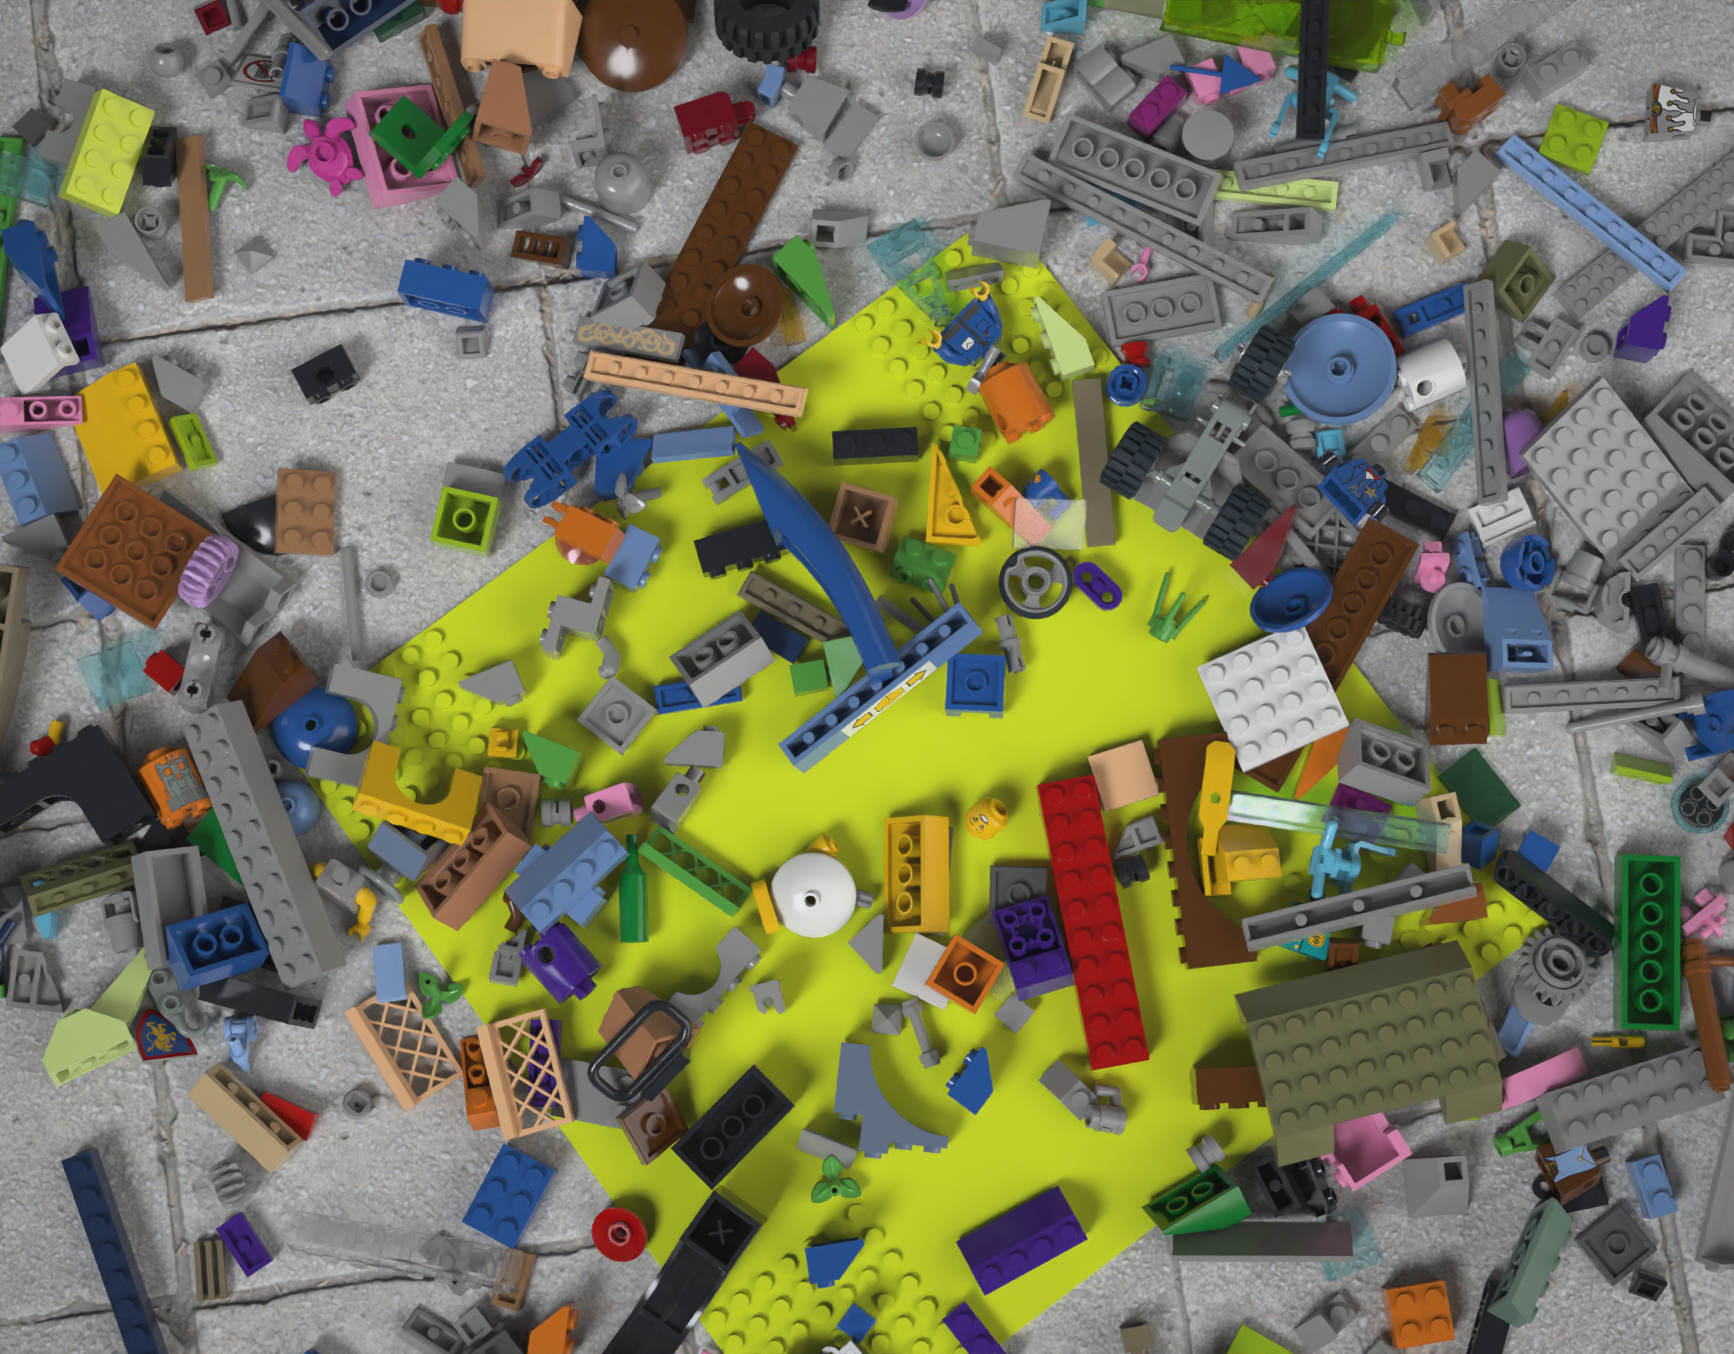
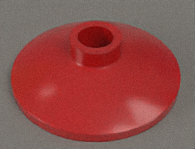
(614, 1243)

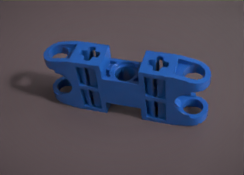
(570, 448)

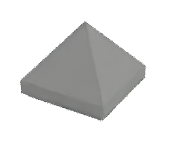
(254, 255)
(887, 1019)

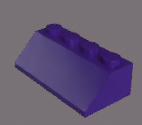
(1021, 1240)

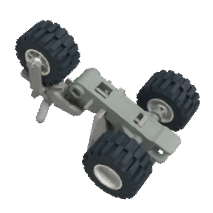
(1192, 476)

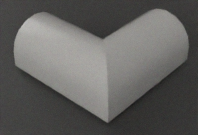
(1711, 249)

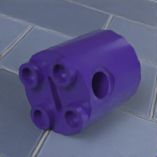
(569, 970)

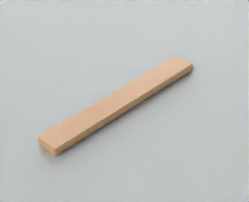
(696, 384)

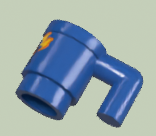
(1042, 486)

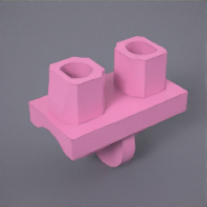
(1431, 567)
(1711, 907)

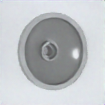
(1456, 619)

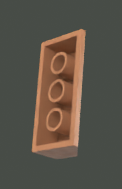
(471, 872)

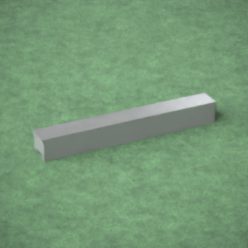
(1359, 907)

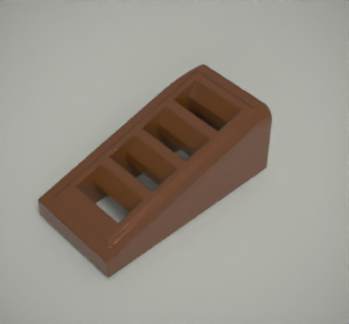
(559, 254)

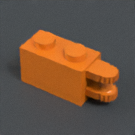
(586, 532)

